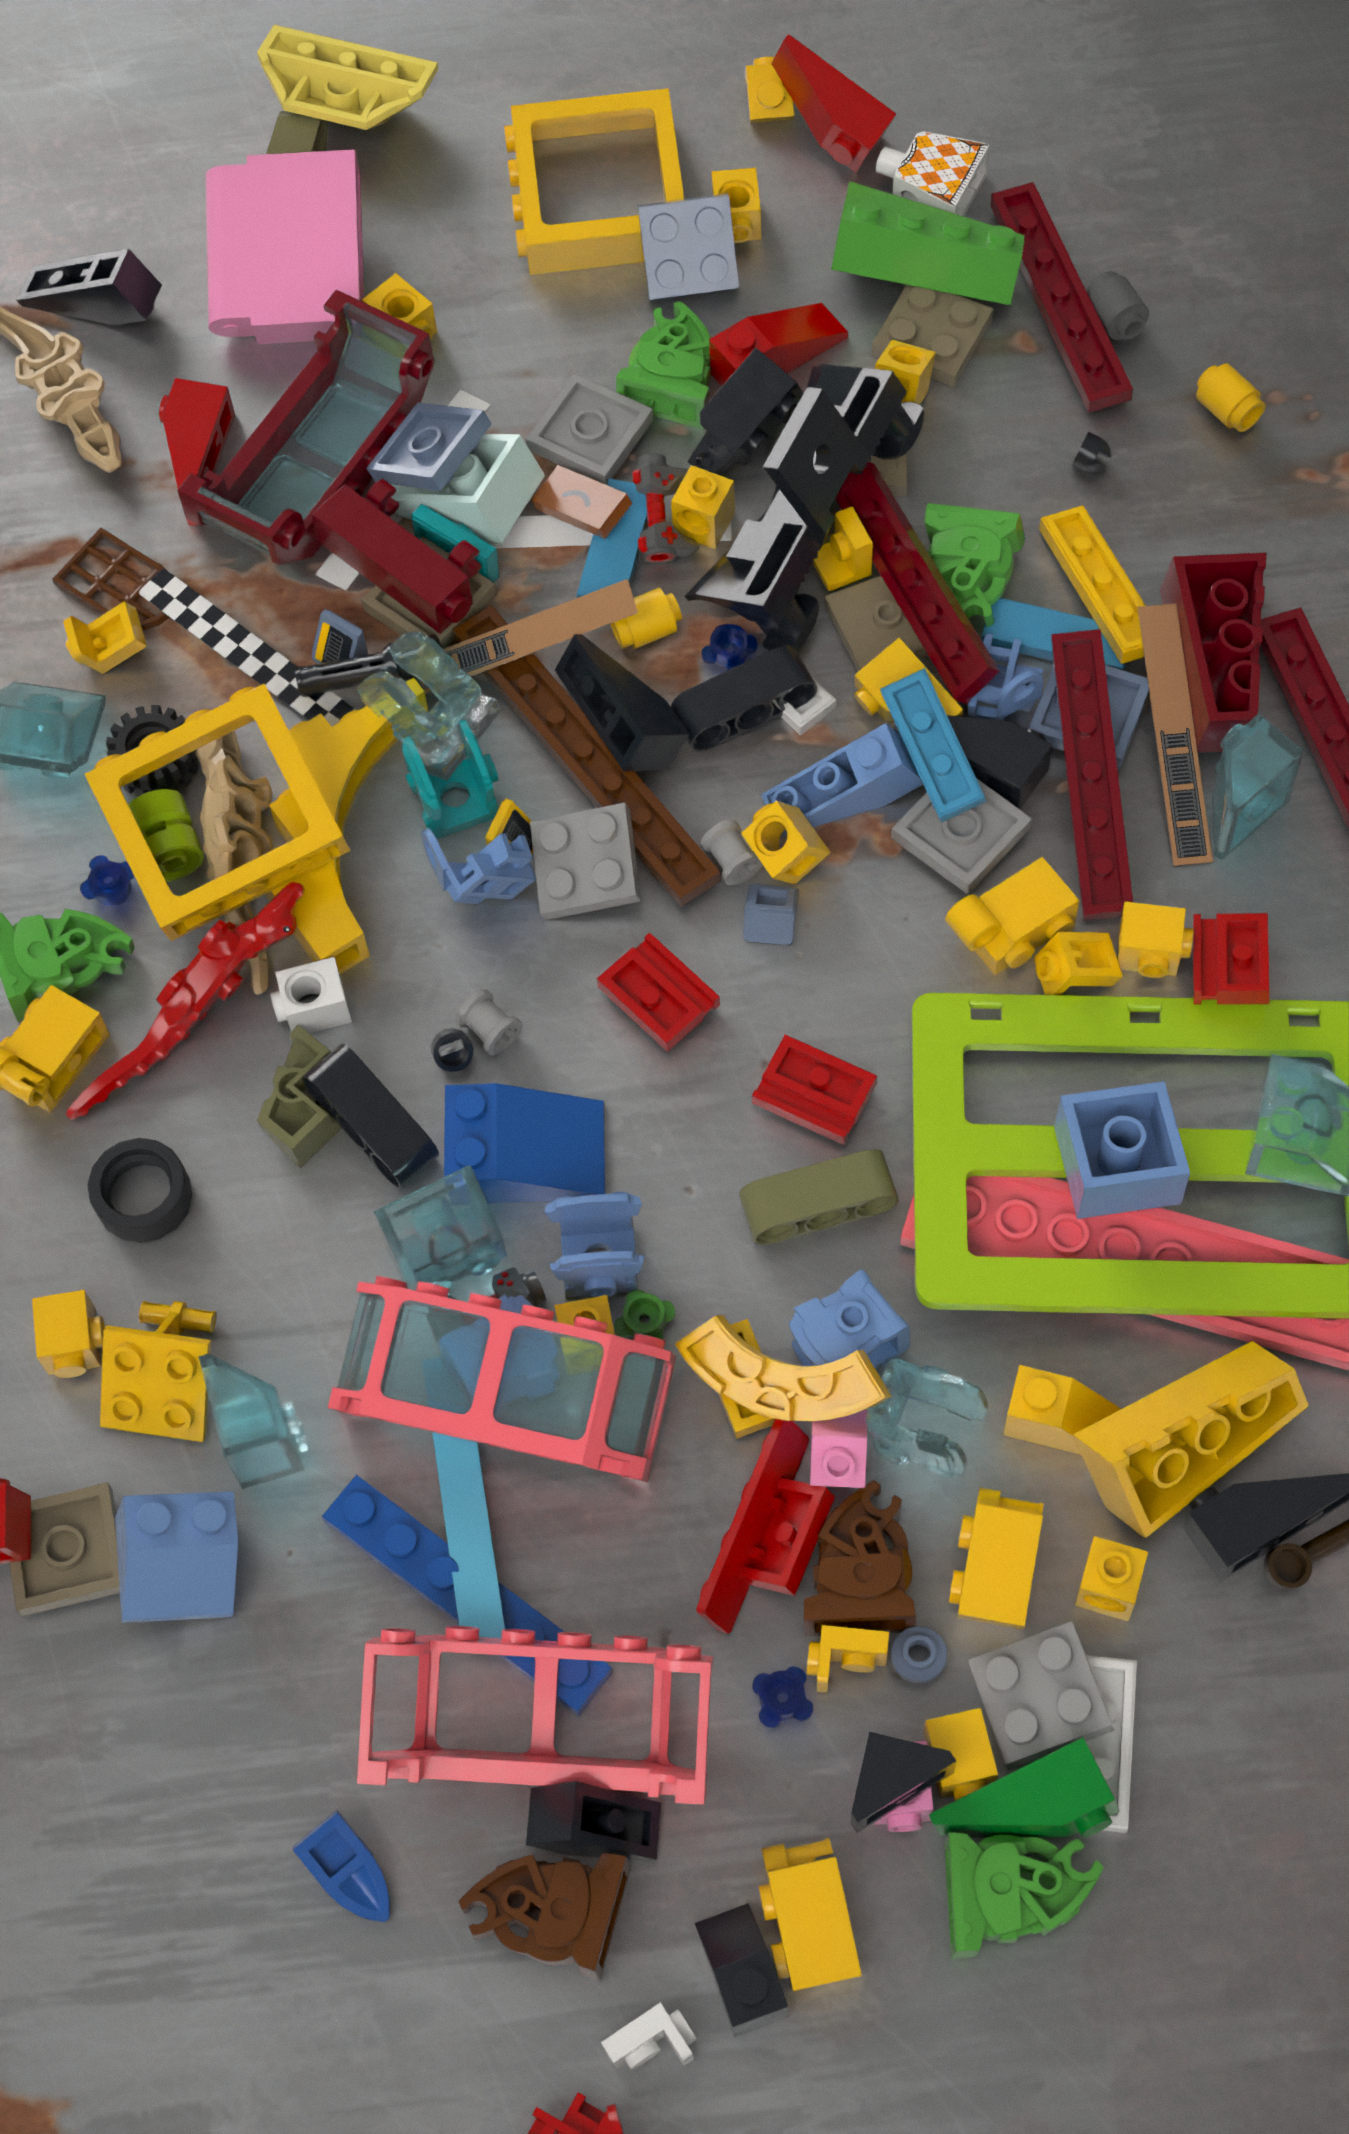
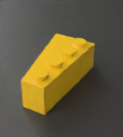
(1188, 1434)

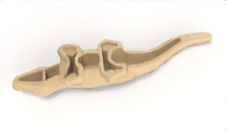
(64, 387)
(233, 826)

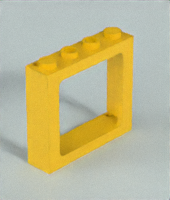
(592, 241)
(248, 882)

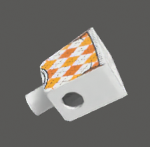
(937, 171)

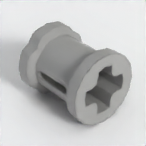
(731, 852)
(488, 1022)

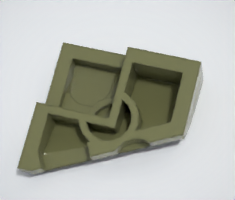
(292, 1113)

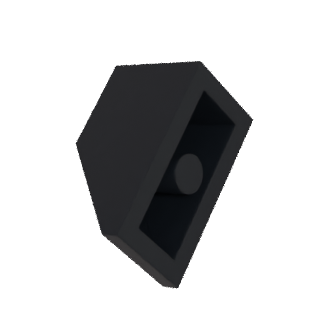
(592, 1821)
(742, 1969)

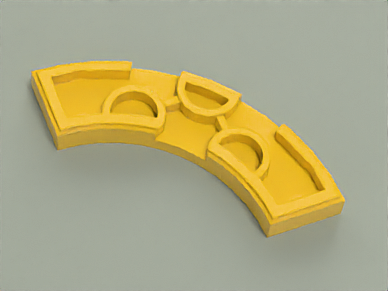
(778, 1387)

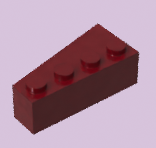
(1221, 637)

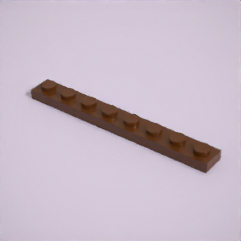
(583, 755)

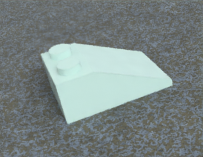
(485, 489)

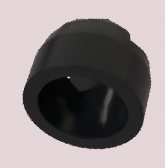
(1088, 452)
(454, 1057)

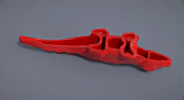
(195, 989)

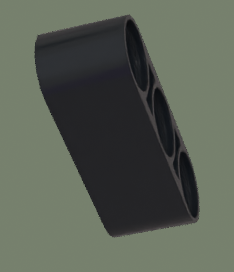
(743, 697)
(370, 1115)

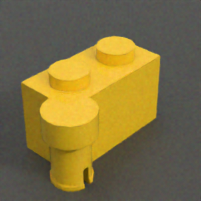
(50, 1048)
(999, 1560)
(809, 1914)

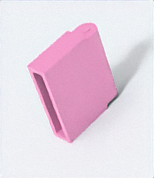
(282, 243)

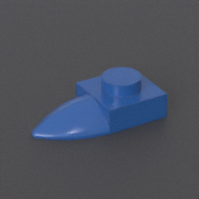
(345, 1868)

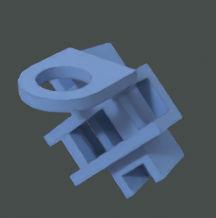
(1011, 689)
(486, 873)

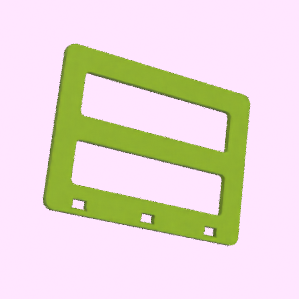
(952, 1150)

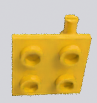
(156, 1378)

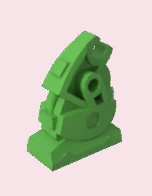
(670, 367)
(974, 553)
(57, 953)
(1004, 1894)

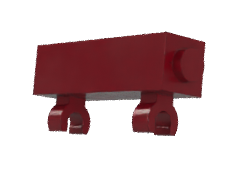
(393, 558)

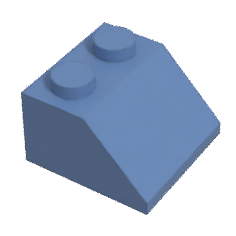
(177, 1556)

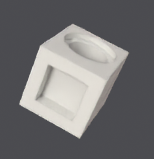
(312, 978)

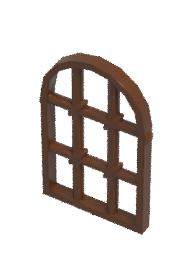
(115, 566)

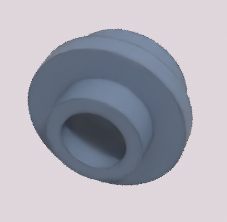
(918, 1671)

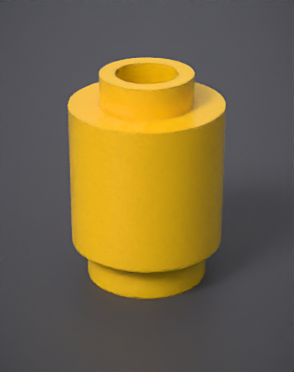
(1230, 397)
(654, 620)

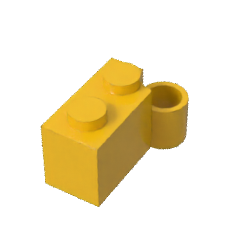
(1015, 916)

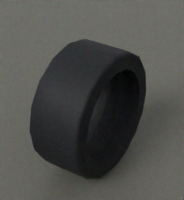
(119, 1160)

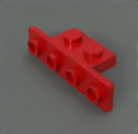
(770, 1531)

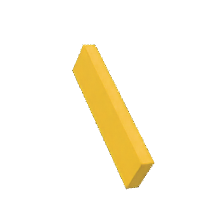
(1097, 579)

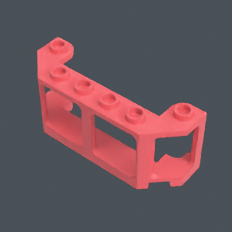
(542, 1762)

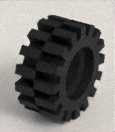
(134, 731)

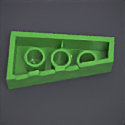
(925, 246)

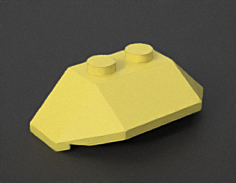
(341, 78)

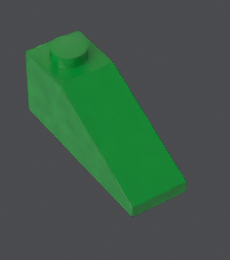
(1043, 1799)

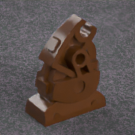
(856, 1574)
(559, 1904)

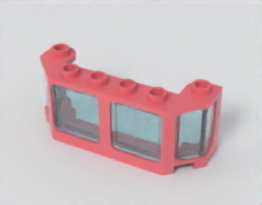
(505, 1377)

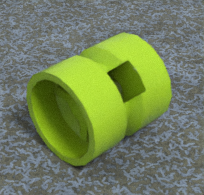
(168, 832)

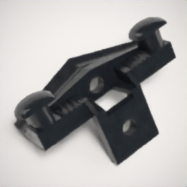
(831, 433)

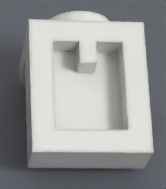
(638, 2039)

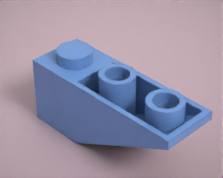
(851, 780)

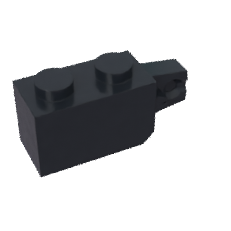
(745, 414)

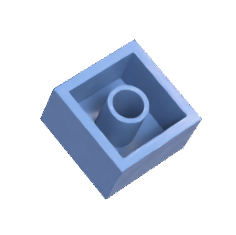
(1121, 1150)

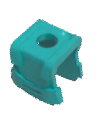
(473, 775)

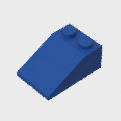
(525, 1142)

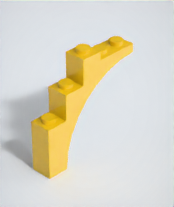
(339, 764)

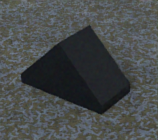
(894, 1775)

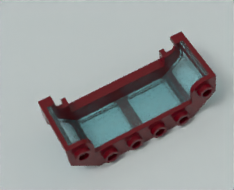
(318, 433)

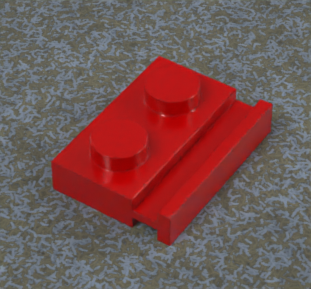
(1231, 958)
(658, 992)
(814, 1089)

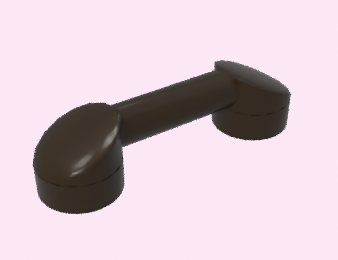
(1291, 1564)

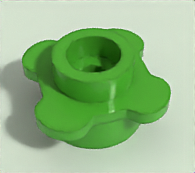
(639, 1304)

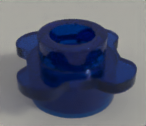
(729, 637)
(109, 893)
(790, 1682)

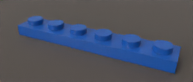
(425, 1566)

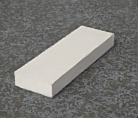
(1114, 1749)

